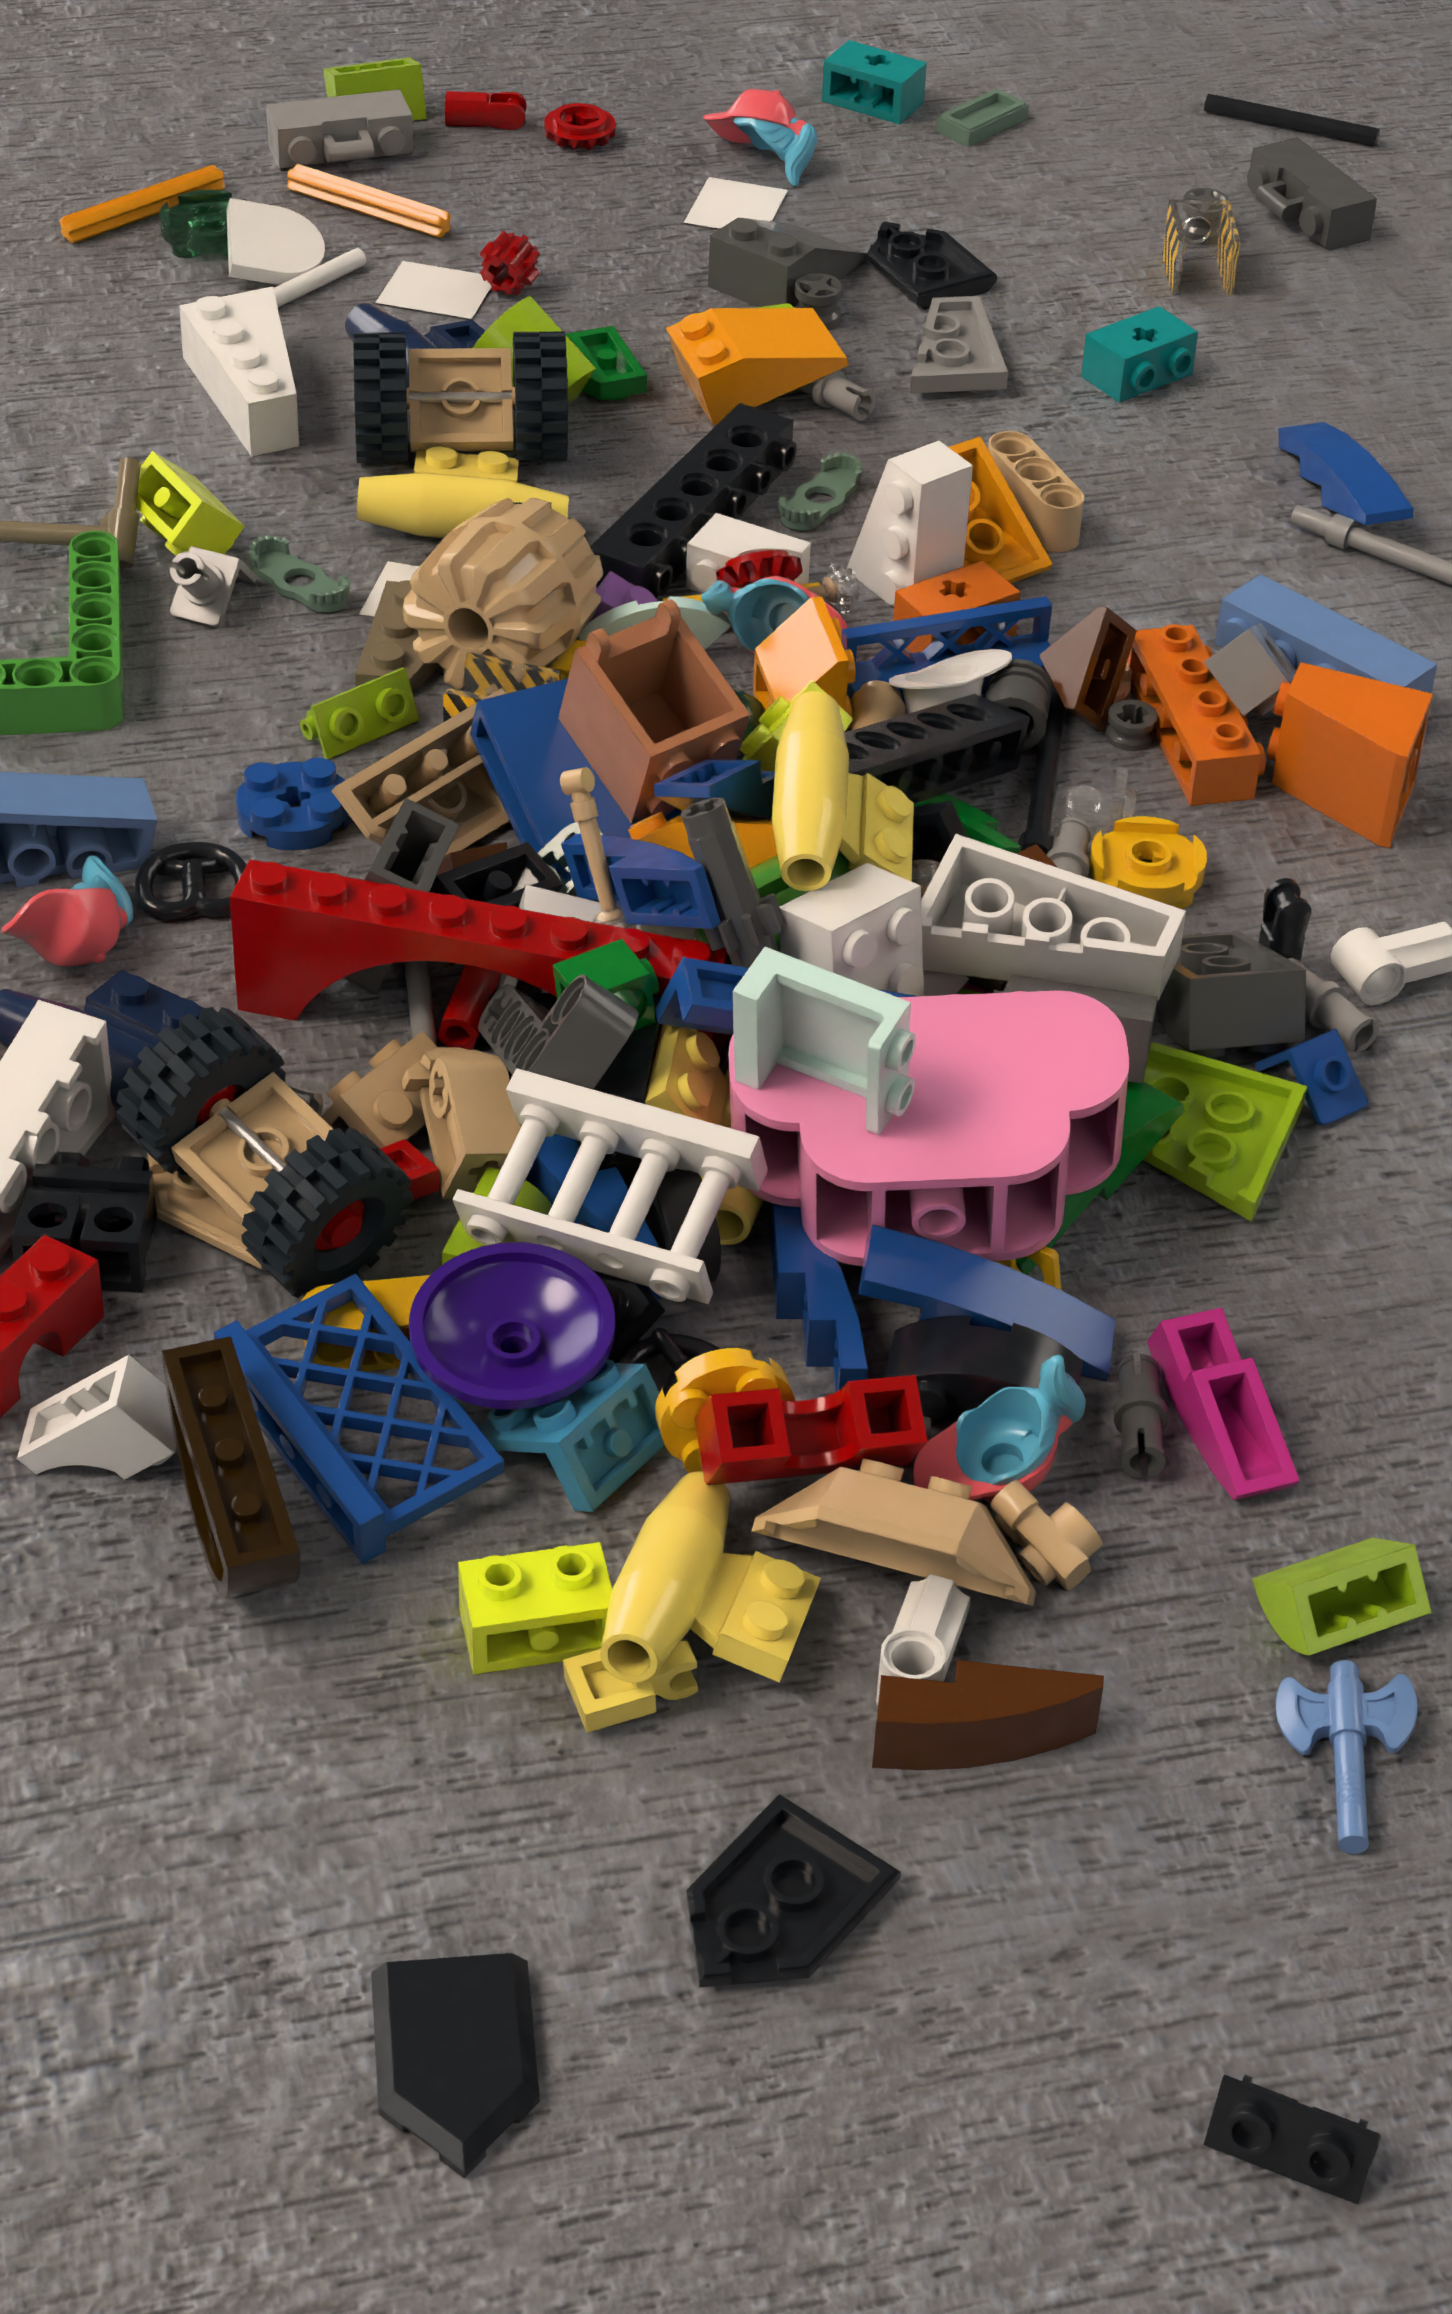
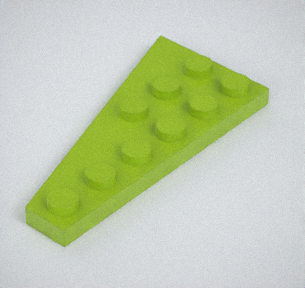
(1230, 1125)

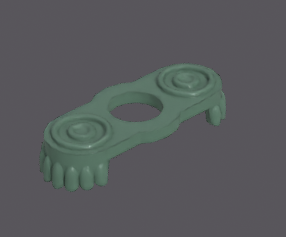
(837, 478)
(275, 564)

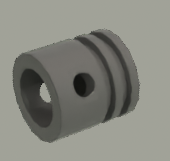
(1026, 690)

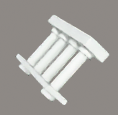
(603, 1126)

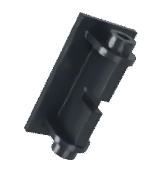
(1292, 2138)

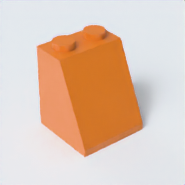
(1349, 747)

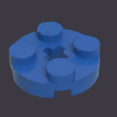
(269, 791)

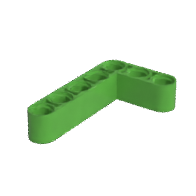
(87, 686)

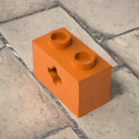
(956, 590)

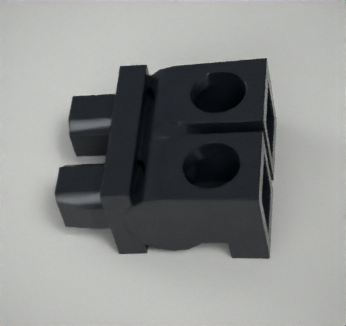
(93, 1210)

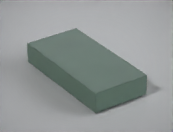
(982, 117)

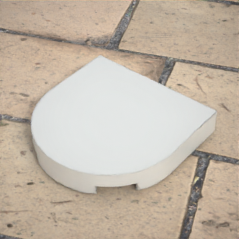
(270, 242)

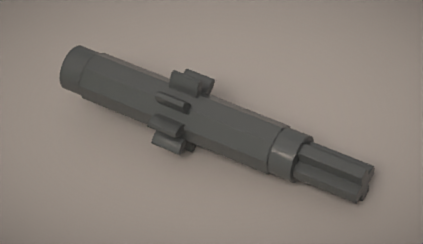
(745, 917)

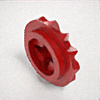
(579, 126)
(759, 565)

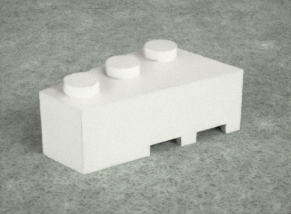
(914, 521)

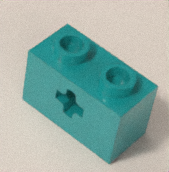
(874, 82)
(1139, 354)

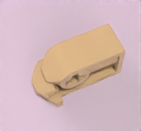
(464, 1113)

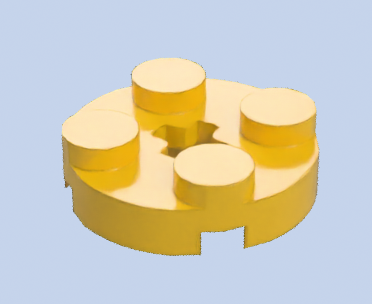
(1176, 862)
(697, 1379)

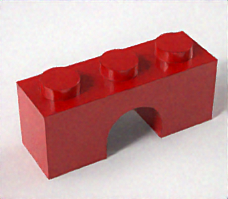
(45, 1300)
(766, 1438)

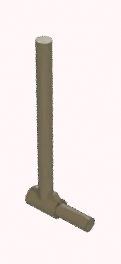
(120, 521)

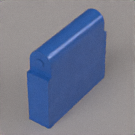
(525, 756)

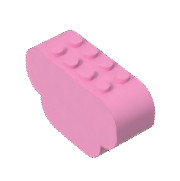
(1004, 1120)

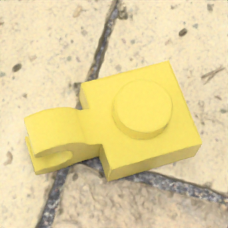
(610, 1701)

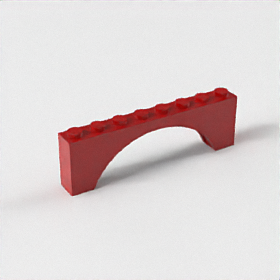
(311, 928)

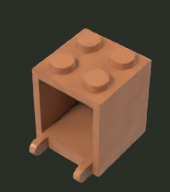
(649, 708)

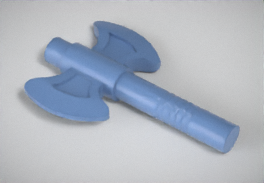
(1347, 1719)

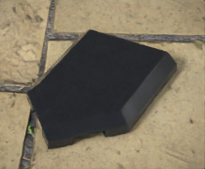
(928, 264)
(781, 1898)
(455, 2051)

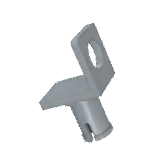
(206, 585)

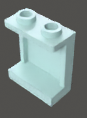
(825, 1030)

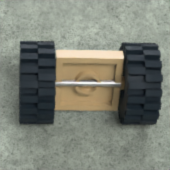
(461, 398)
(303, 1192)

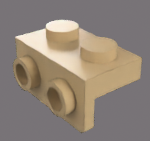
(377, 1101)

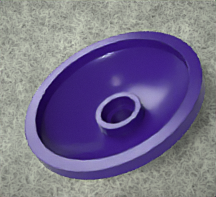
(512, 1325)

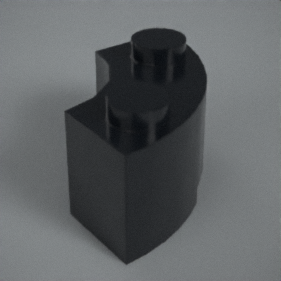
(968, 1363)

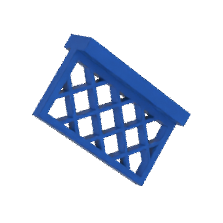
(314, 1452)

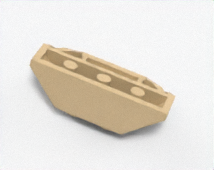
(434, 771)
(902, 1528)

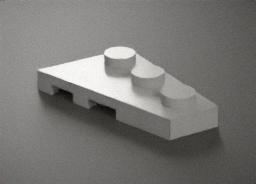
(958, 350)

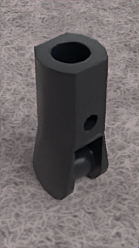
(1285, 919)

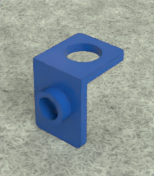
(1327, 1073)

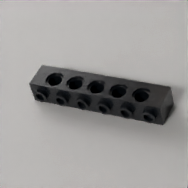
(714, 477)
(940, 746)

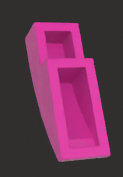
(1222, 1404)

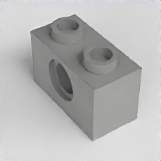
(1251, 670)

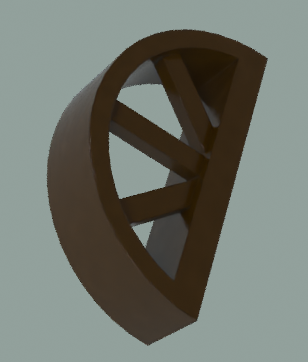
(228, 1471)

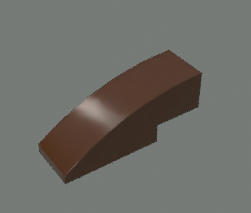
(983, 1716)

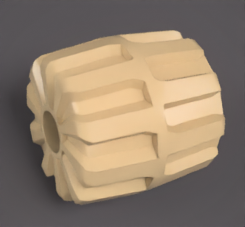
(504, 587)

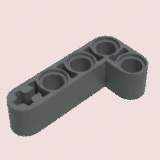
(565, 1043)

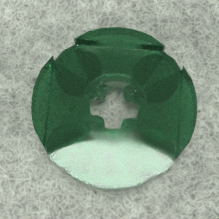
(197, 223)

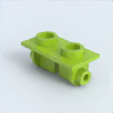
(361, 714)

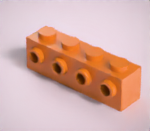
(1196, 720)

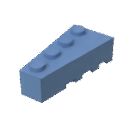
(63, 819)

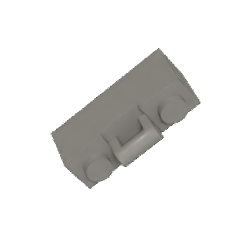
(339, 129)

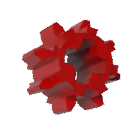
(509, 263)

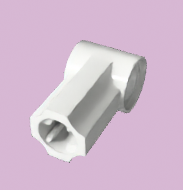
(1382, 965)
(925, 1631)

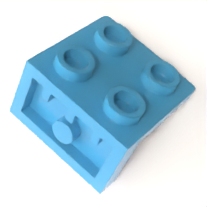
(590, 1436)

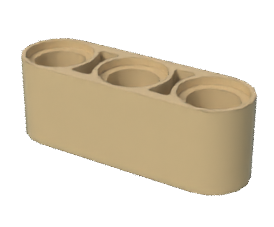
(1041, 488)

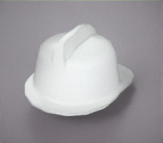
(950, 678)

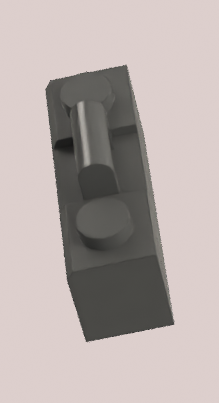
(1312, 193)

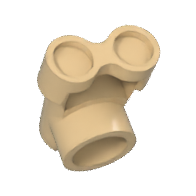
(1053, 1544)

